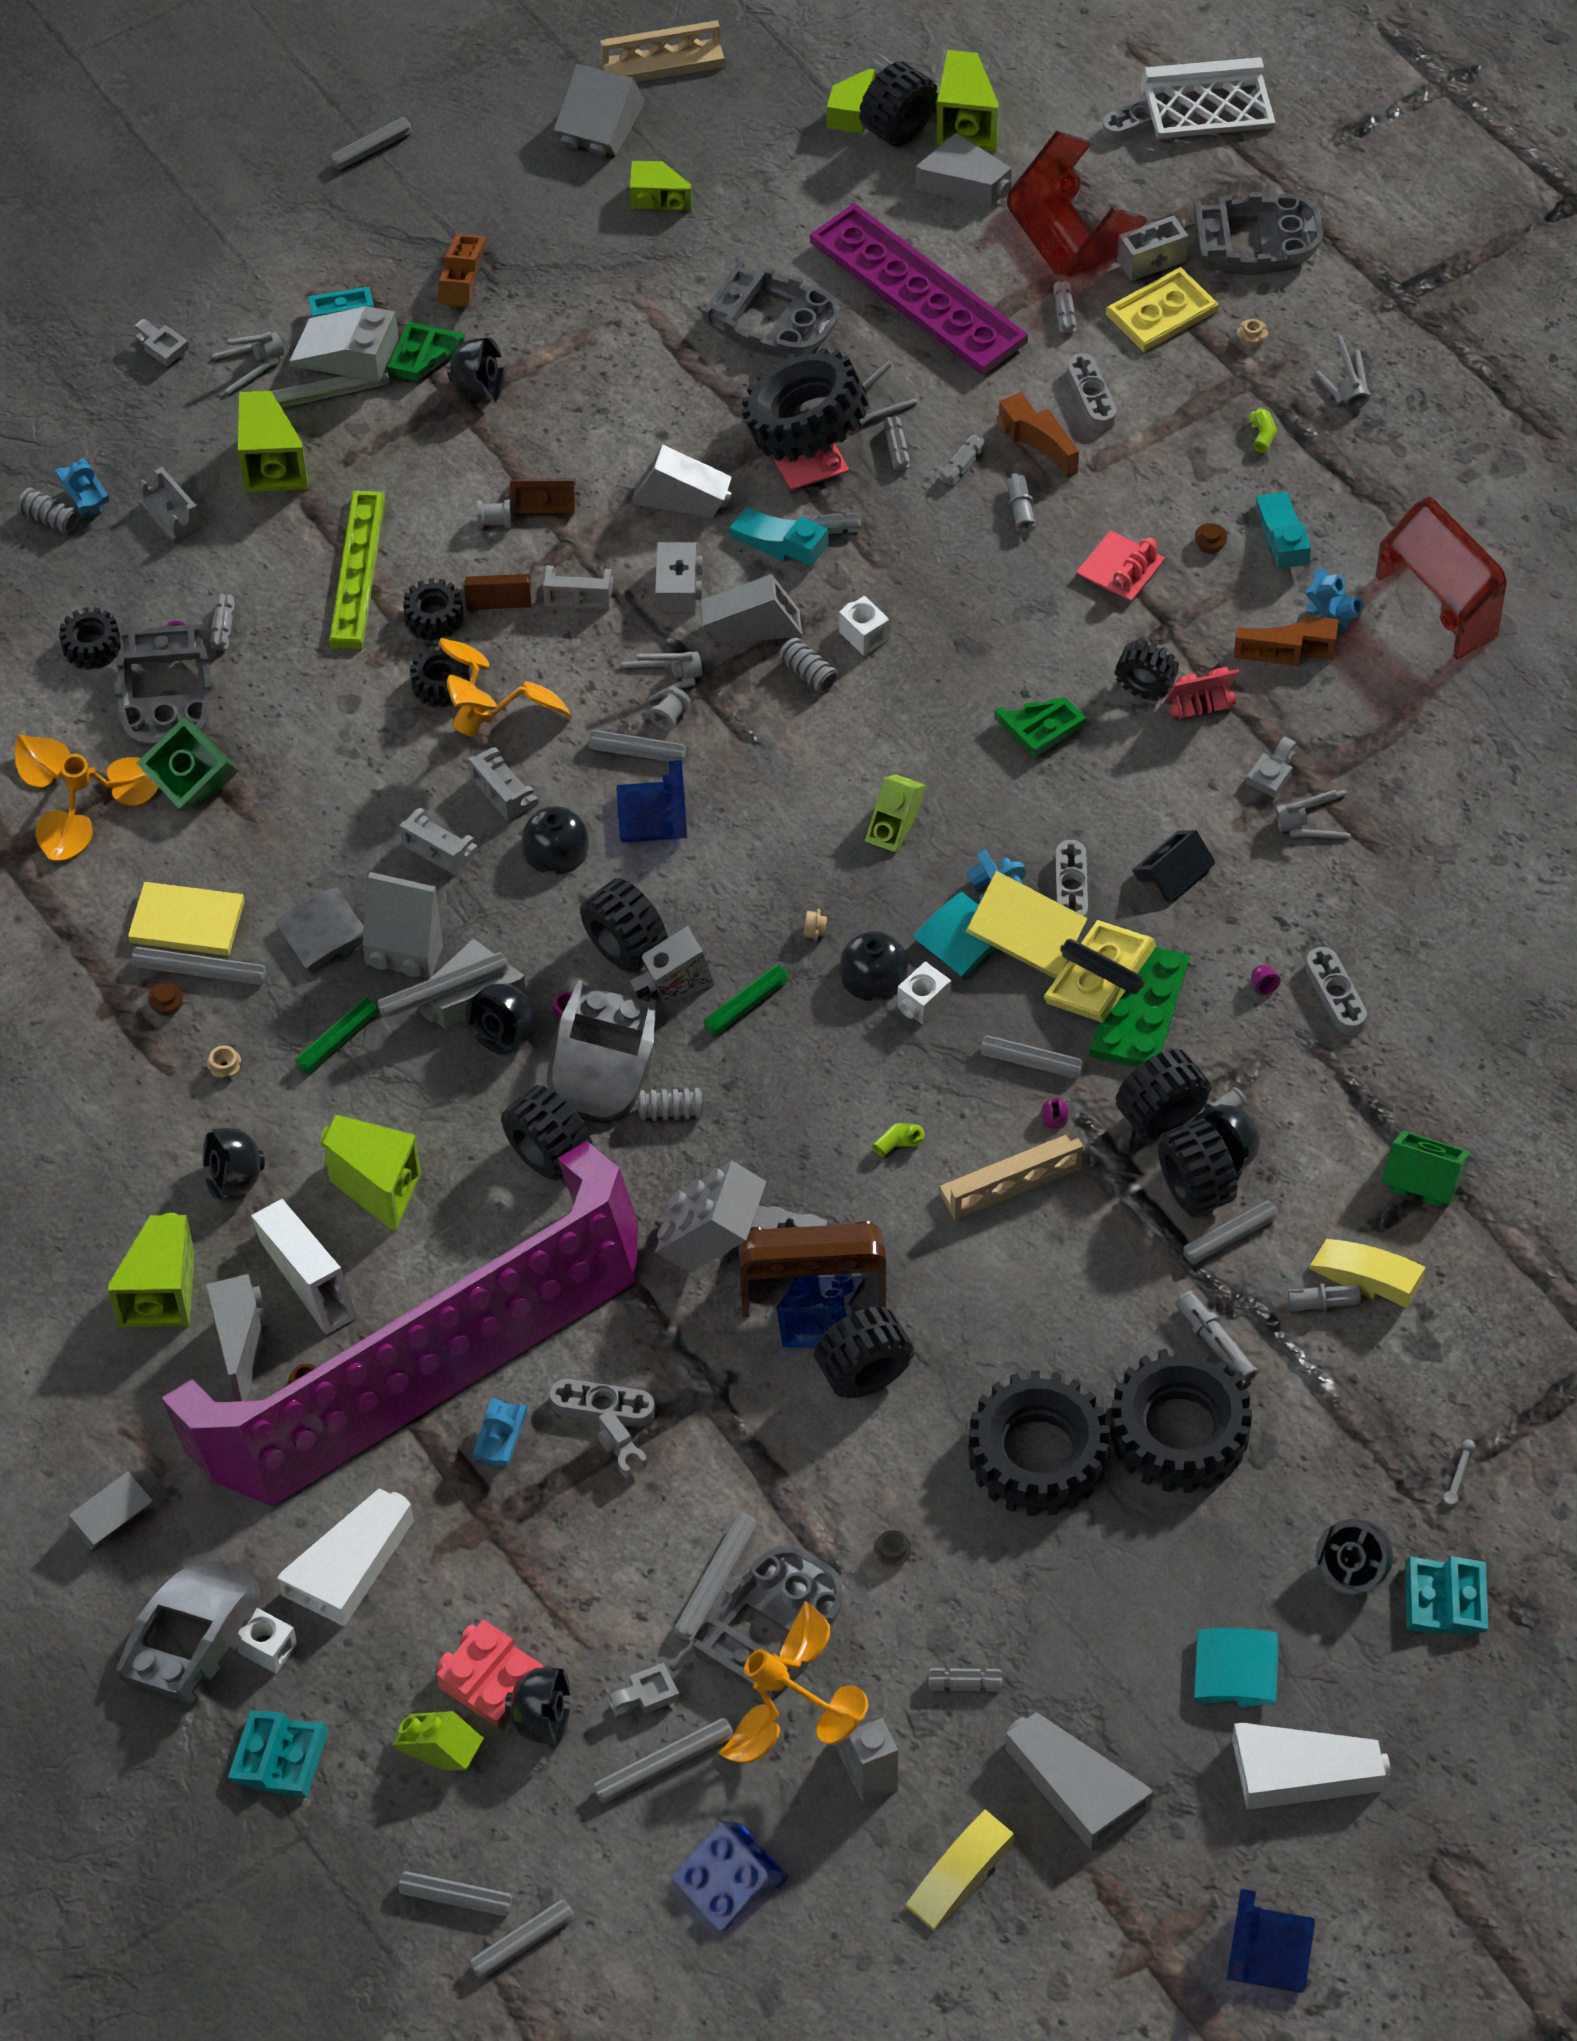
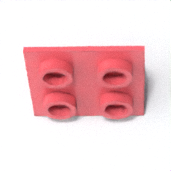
(812, 470)
(1122, 564)
(1210, 687)

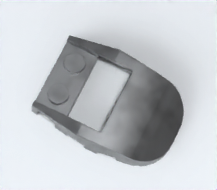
(1287, 230)
(801, 326)
(151, 718)
(594, 1078)
(776, 1590)
(203, 1592)

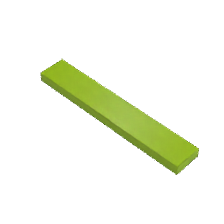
(357, 570)

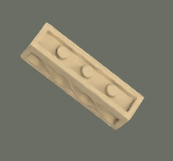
(662, 59)
(1012, 1176)

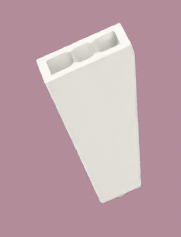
(305, 1265)
(348, 1558)
(1304, 1766)

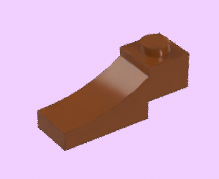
(461, 270)
(1037, 430)
(1285, 644)

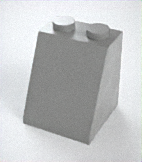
(598, 110)

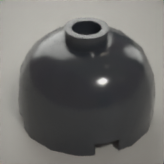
(476, 370)
(555, 840)
(873, 966)
(501, 1017)
(1237, 1132)
(232, 1162)
(1354, 1556)
(539, 1705)

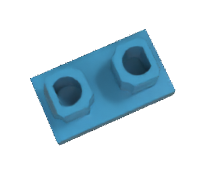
(83, 488)
(1329, 599)
(982, 873)
(499, 1433)

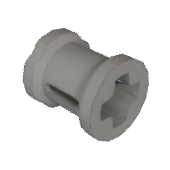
(493, 514)
(669, 709)

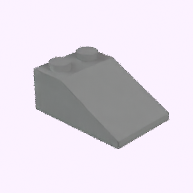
(348, 343)
(401, 926)
(238, 1322)

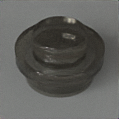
(892, 1548)

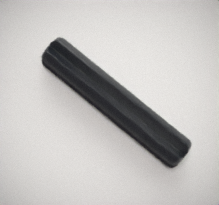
(1102, 966)

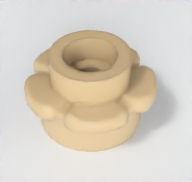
(1252, 333)
(814, 925)
(222, 1055)

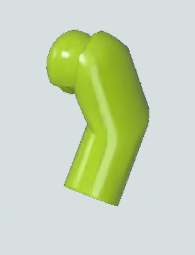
(1268, 430)
(898, 1136)

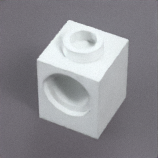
(863, 625)
(928, 982)
(275, 1650)

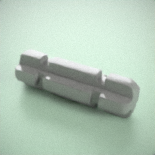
(1064, 307)
(896, 443)
(962, 460)
(836, 523)
(222, 622)
(965, 1679)

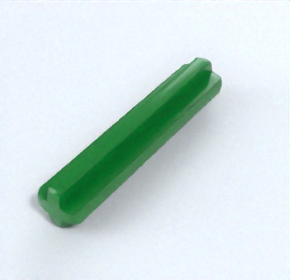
(745, 1000)
(336, 1035)

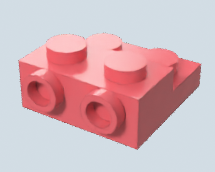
(483, 1671)

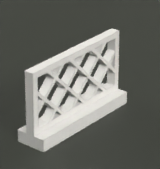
(1202, 79)

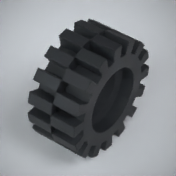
(438, 622)
(86, 624)
(432, 663)
(1146, 670)

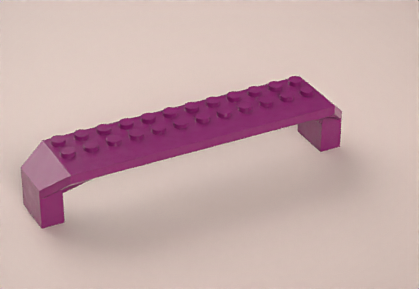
(426, 1354)

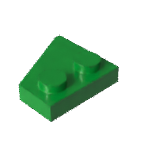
(422, 350)
(1041, 724)

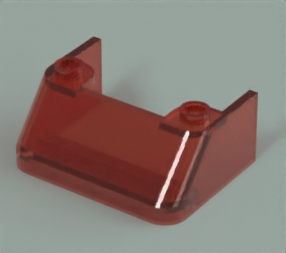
(1045, 210)
(1452, 568)

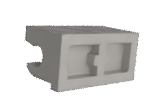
(169, 506)
(577, 591)
(501, 784)
(436, 843)
(109, 1510)

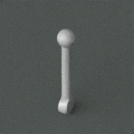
(1451, 1498)

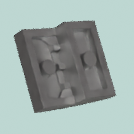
(321, 928)

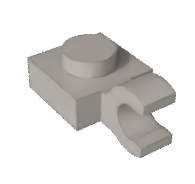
(161, 344)
(1273, 772)
(616, 1438)
(649, 1689)

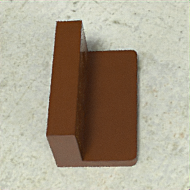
(542, 495)
(498, 591)

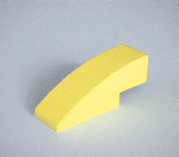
(1370, 1269)
(960, 1870)

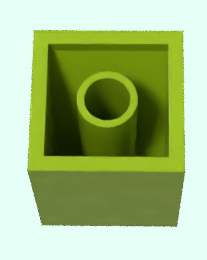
(967, 102)
(268, 446)
(372, 1166)
(155, 1276)

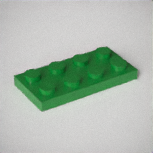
(1142, 1021)

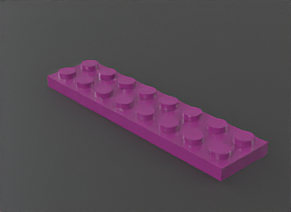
(919, 289)

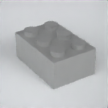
(710, 1216)

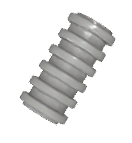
(47, 510)
(808, 665)
(670, 1104)

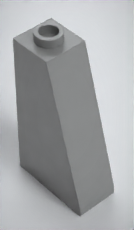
(1077, 1781)

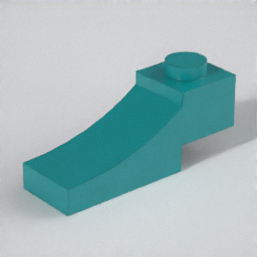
(1283, 530)
(781, 537)

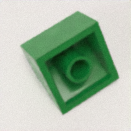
(187, 765)
(1424, 1168)

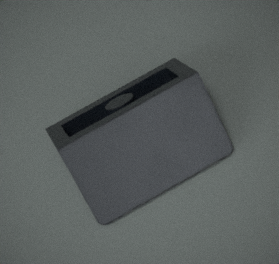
(1176, 863)

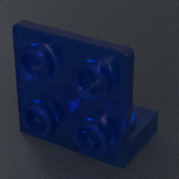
(653, 808)
(814, 1306)
(727, 1873)
(1270, 1946)

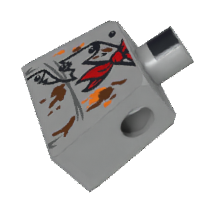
(673, 969)

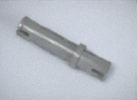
(1191, 1308)

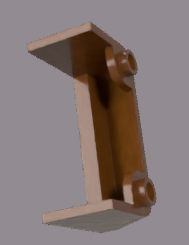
(812, 1253)

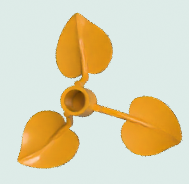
(476, 702)
(45, 759)
(804, 1643)

